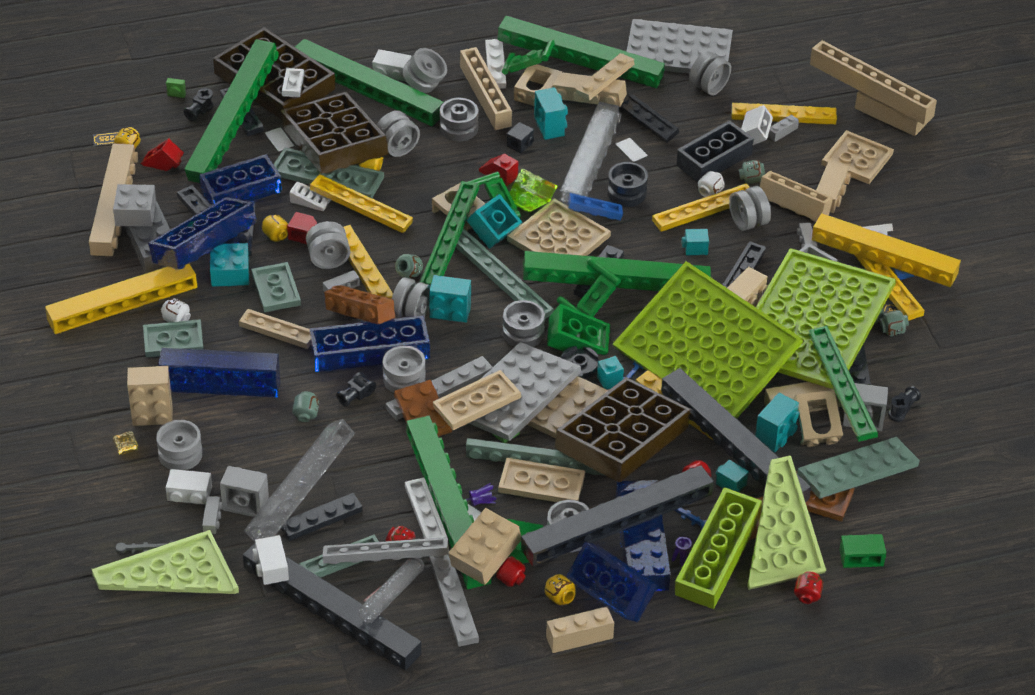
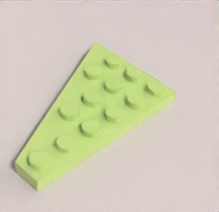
(785, 532)
(180, 566)

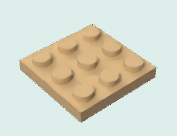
(860, 154)

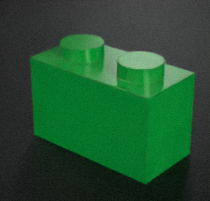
(862, 550)

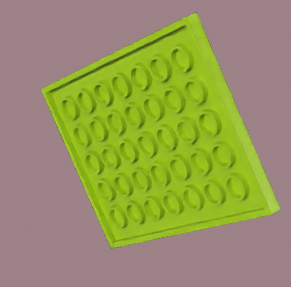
(820, 293)
(711, 337)

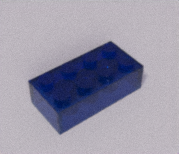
(242, 181)
(611, 581)

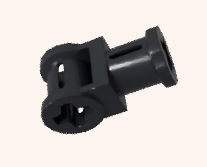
(201, 104)
(357, 388)
(902, 403)

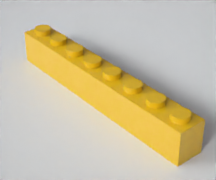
(886, 250)
(119, 297)

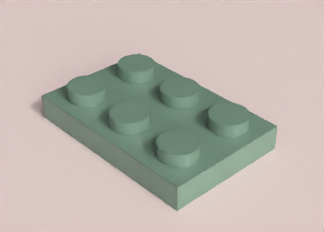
(276, 287)
(172, 335)

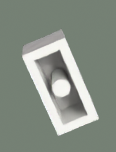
(390, 64)
(757, 123)
(188, 486)
(271, 560)

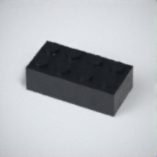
(715, 151)

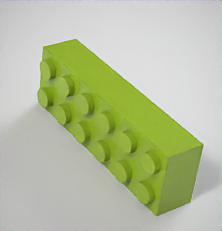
(718, 548)

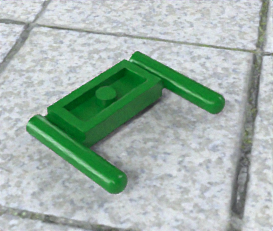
(532, 58)
(494, 186)
(597, 293)

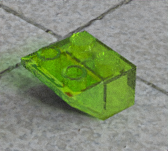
(531, 191)

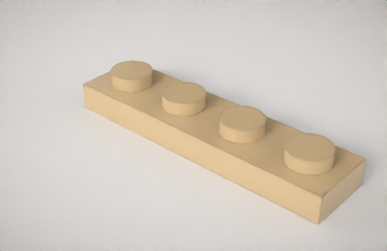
(604, 76)
(276, 328)

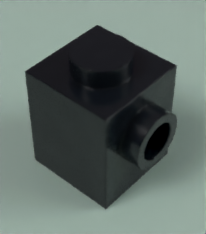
(520, 137)

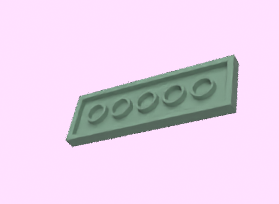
(297, 167)
(858, 467)

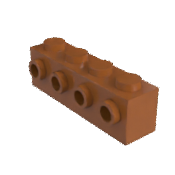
(359, 304)

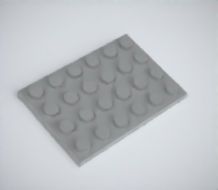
(677, 43)
(539, 380)

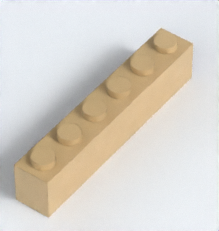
(485, 88)

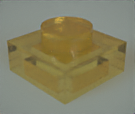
(125, 443)

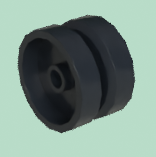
(627, 184)

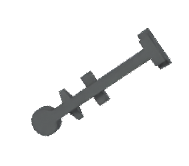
(122, 547)

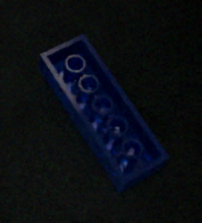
(202, 233)
(365, 342)
(222, 372)
(645, 543)

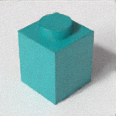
(696, 241)
(610, 372)
(731, 476)

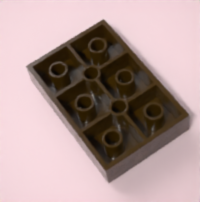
(317, 79)
(334, 132)
(622, 429)

